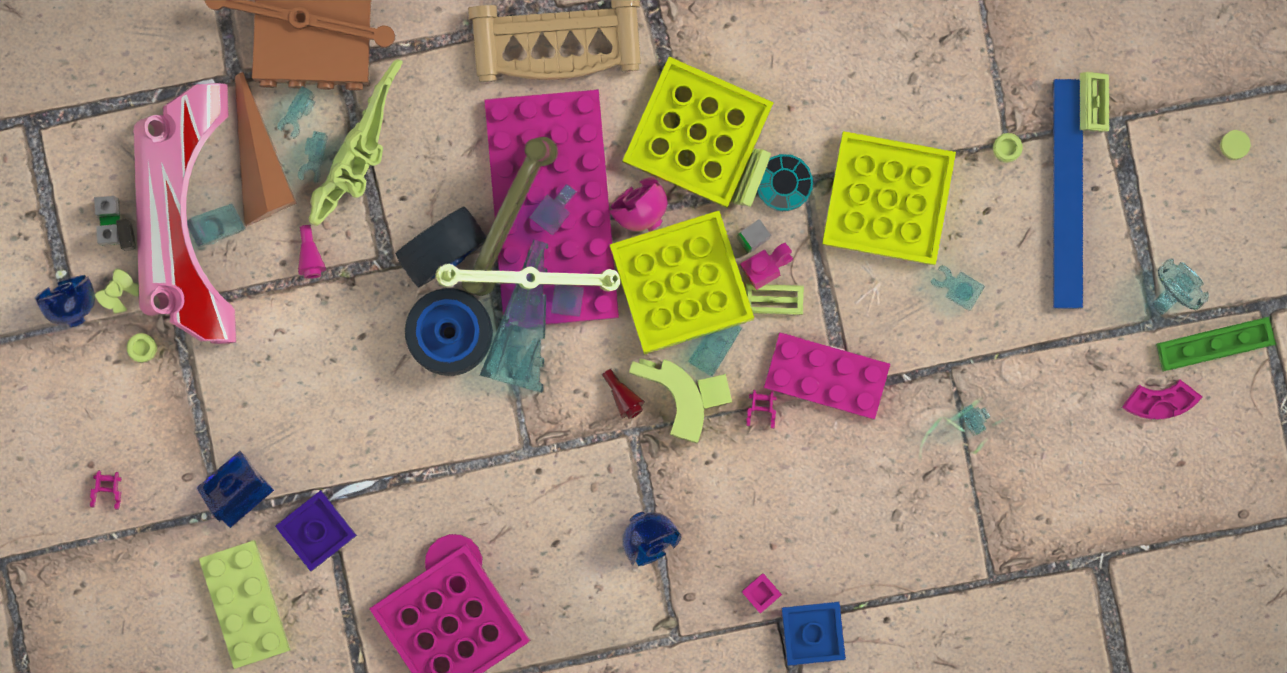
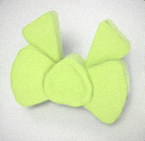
(109, 295)

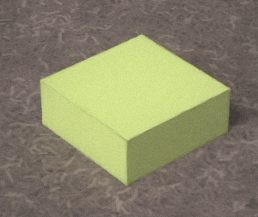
(714, 391)

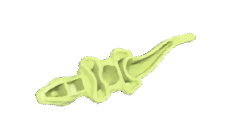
(355, 154)

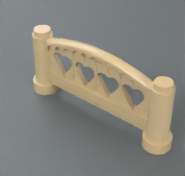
(495, 32)

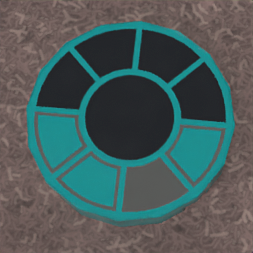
(785, 183)

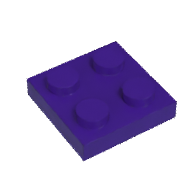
(316, 530)

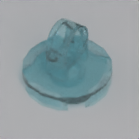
(1181, 285)

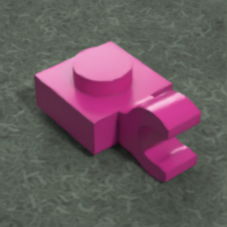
(764, 268)

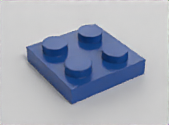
(813, 633)

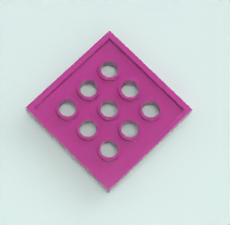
(437, 579)

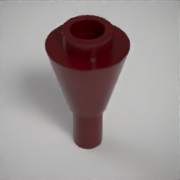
(626, 400)

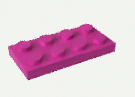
(827, 376)

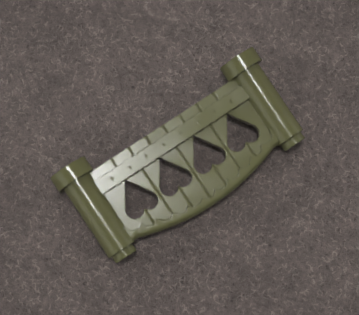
(539, 153)

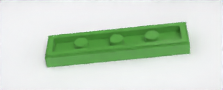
(1215, 344)

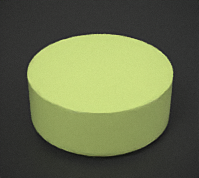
(1235, 144)
(1007, 147)
(141, 347)

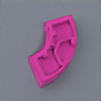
(1161, 403)

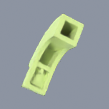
(687, 397)

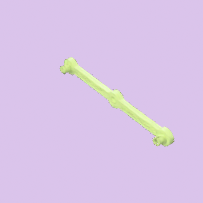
(448, 275)

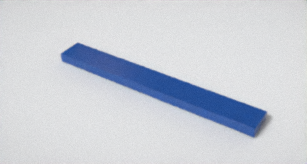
(1067, 196)

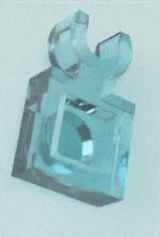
(962, 289)

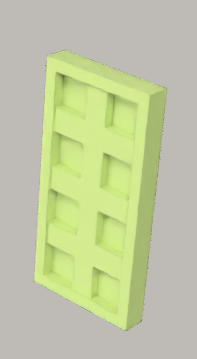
(244, 604)

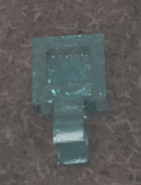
(300, 106)
(315, 149)
(551, 212)
(975, 418)

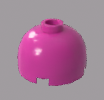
(641, 207)

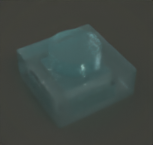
(567, 300)

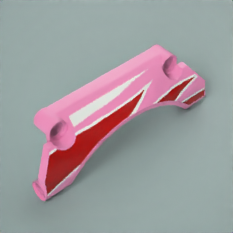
(163, 241)

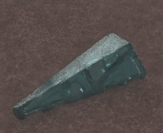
(517, 344)

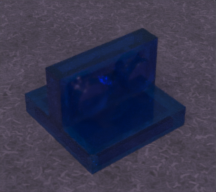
(234, 489)

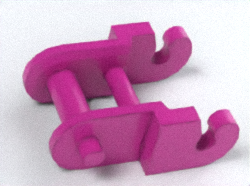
(770, 398)
(115, 479)

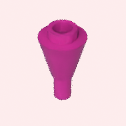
(310, 260)

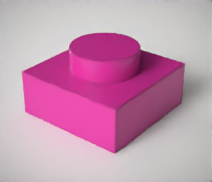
(761, 593)

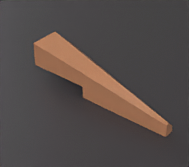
(262, 176)

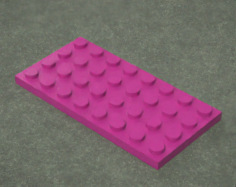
(585, 236)

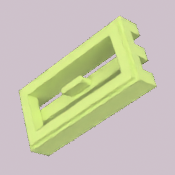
(1090, 101)
(751, 178)
(771, 299)

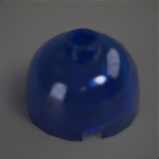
(67, 302)
(648, 536)

